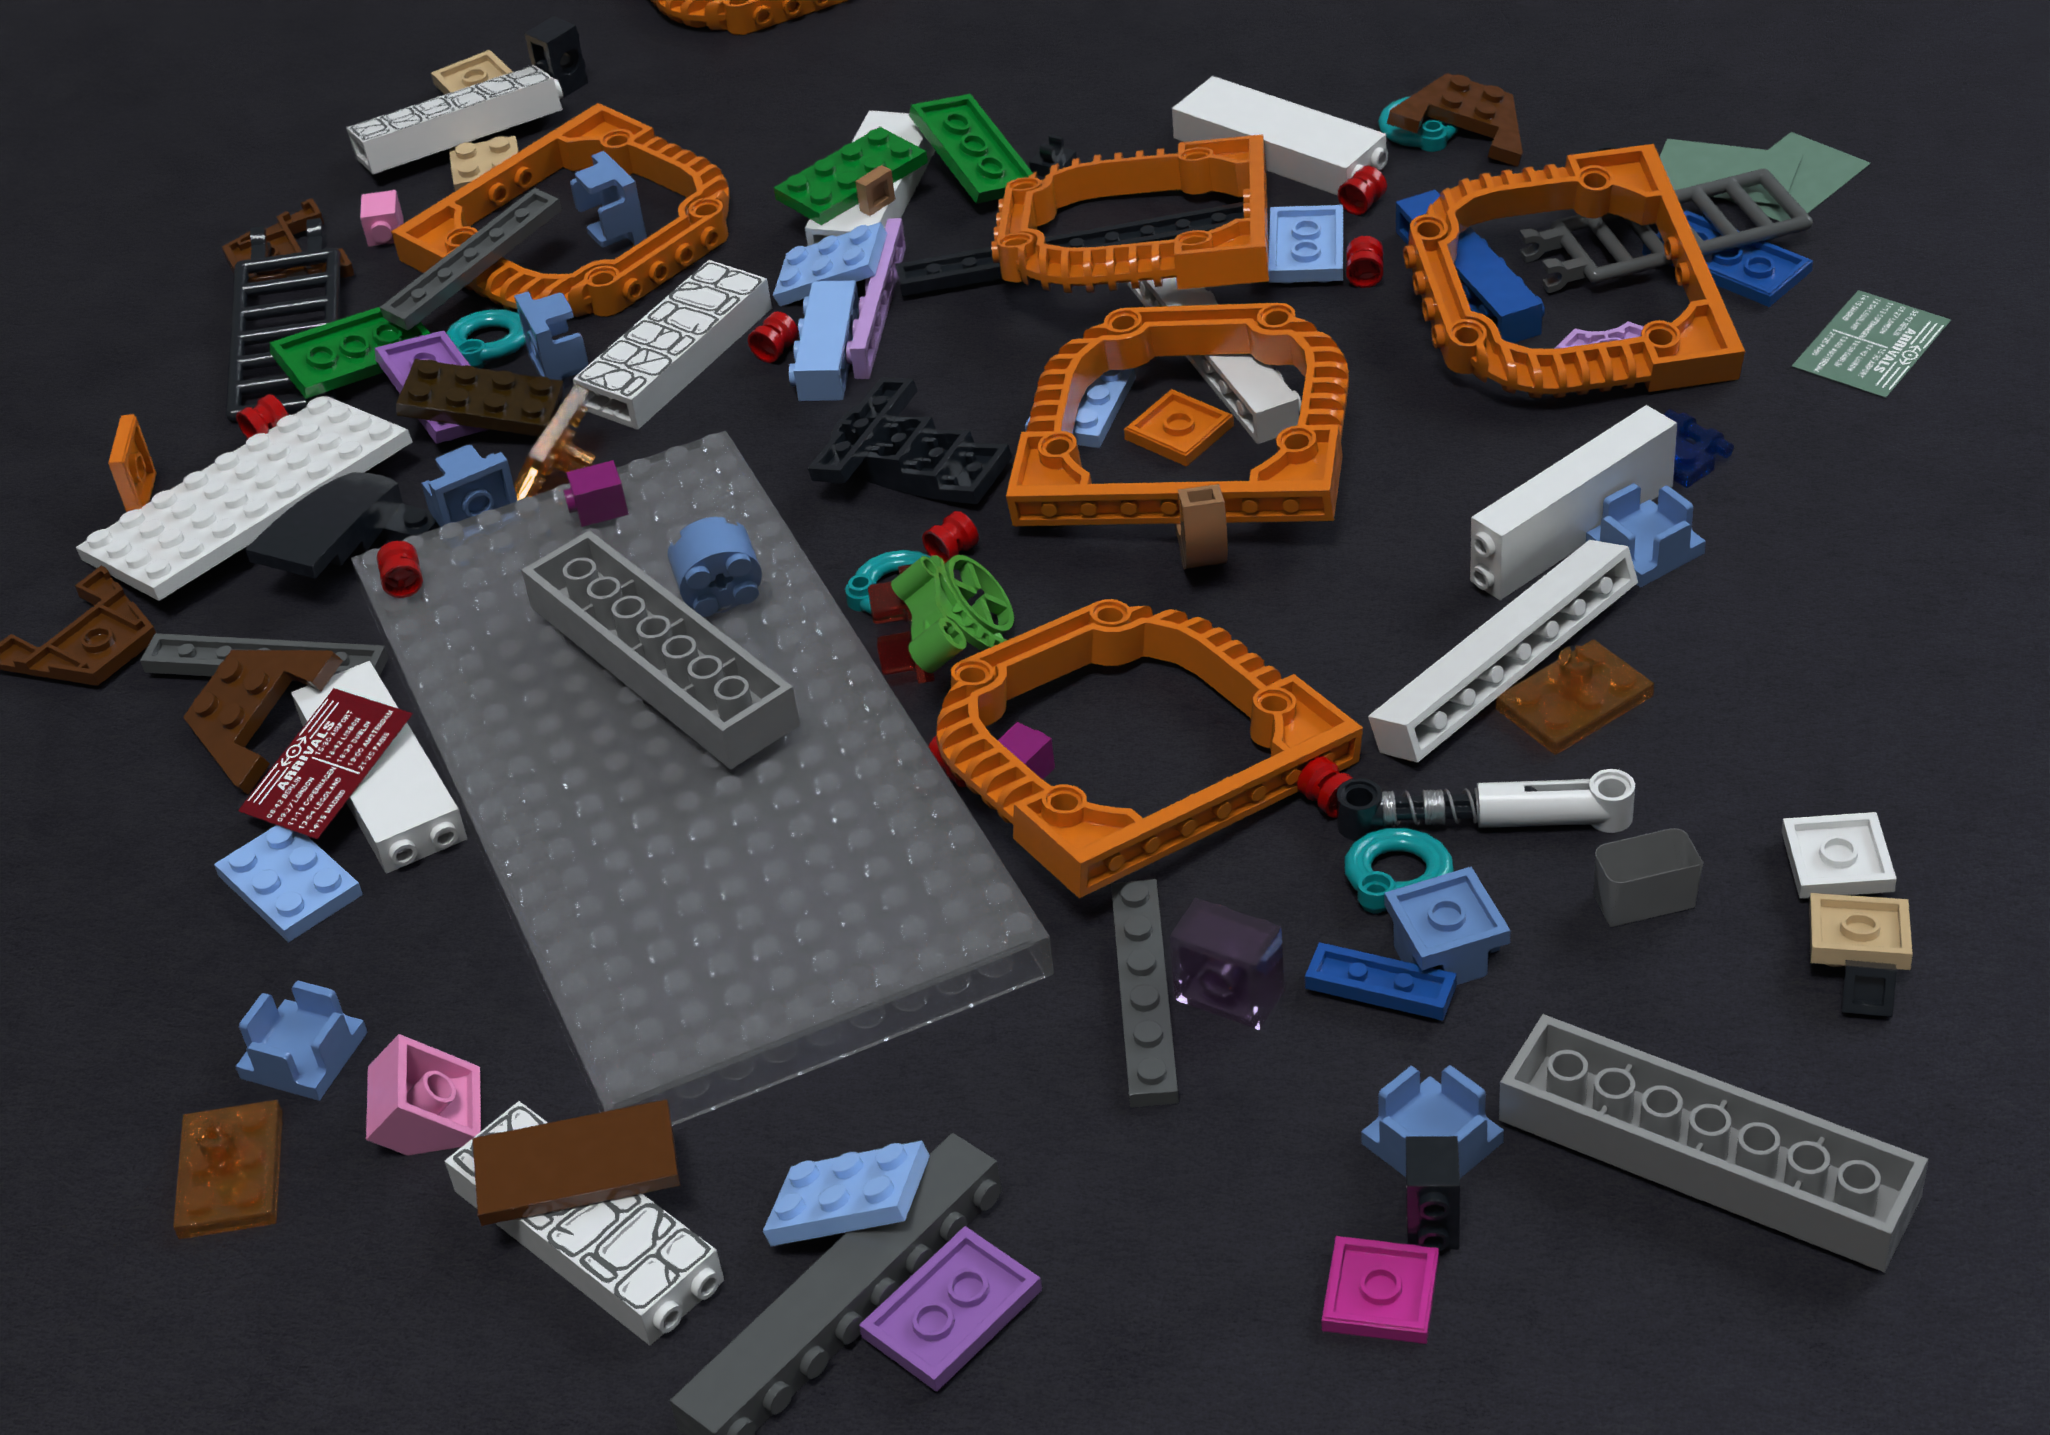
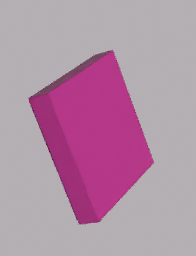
(1380, 1289)

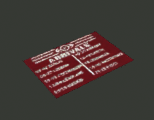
(325, 763)

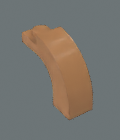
(1202, 527)

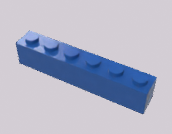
(1484, 277)

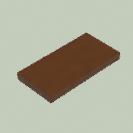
(575, 1162)

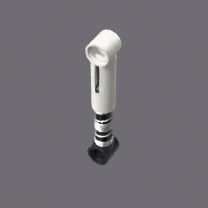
(1602, 801)

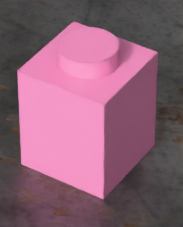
(379, 216)

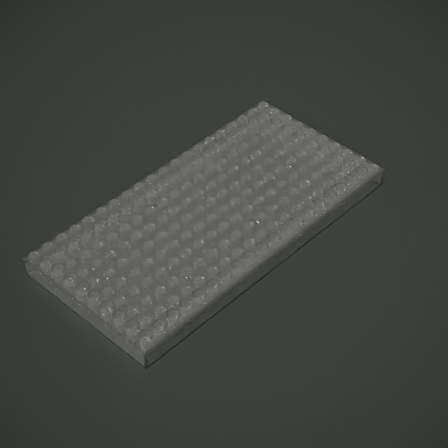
(681, 909)

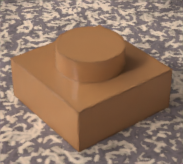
(875, 190)

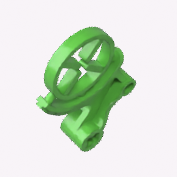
(941, 611)

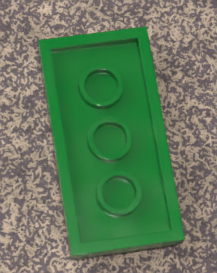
(970, 145)
(830, 183)
(338, 351)

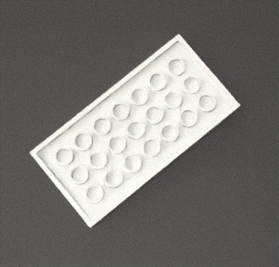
(239, 496)

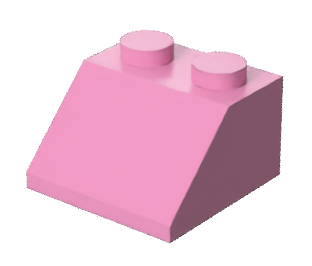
(421, 1099)

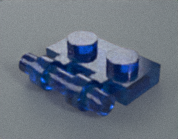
(1696, 460)

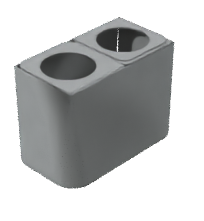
(1646, 876)

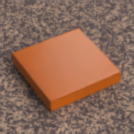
(1179, 427)
(132, 464)

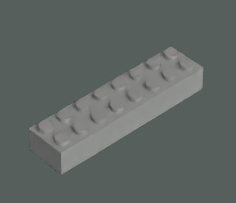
(662, 649)
(1714, 1141)

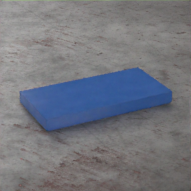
(1754, 270)

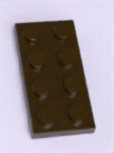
(479, 397)

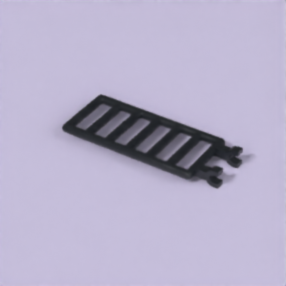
(241, 313)

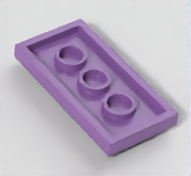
(398, 359)

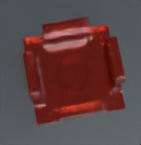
(894, 648)

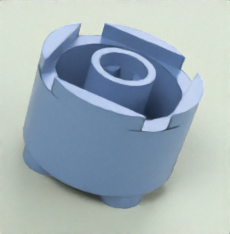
(715, 565)

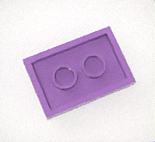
(950, 1308)

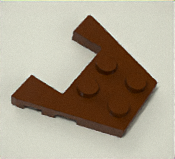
(1468, 106)
(282, 243)
(92, 644)
(243, 696)

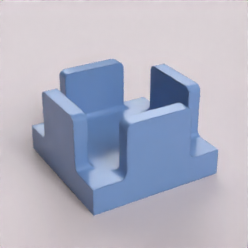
(617, 192)
(540, 322)
(468, 485)
(1657, 535)
(1447, 924)
(299, 1043)
(1432, 1110)

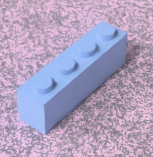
(820, 354)

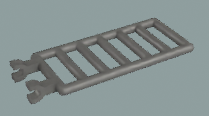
(1583, 266)

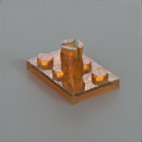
(555, 446)
(1574, 696)
(228, 1169)

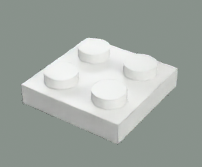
(1838, 854)

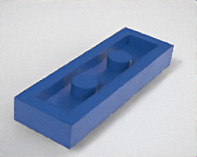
(1380, 981)

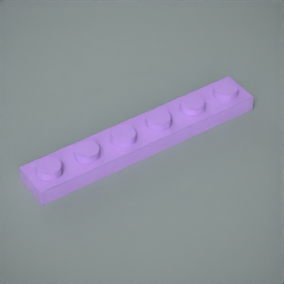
(876, 303)

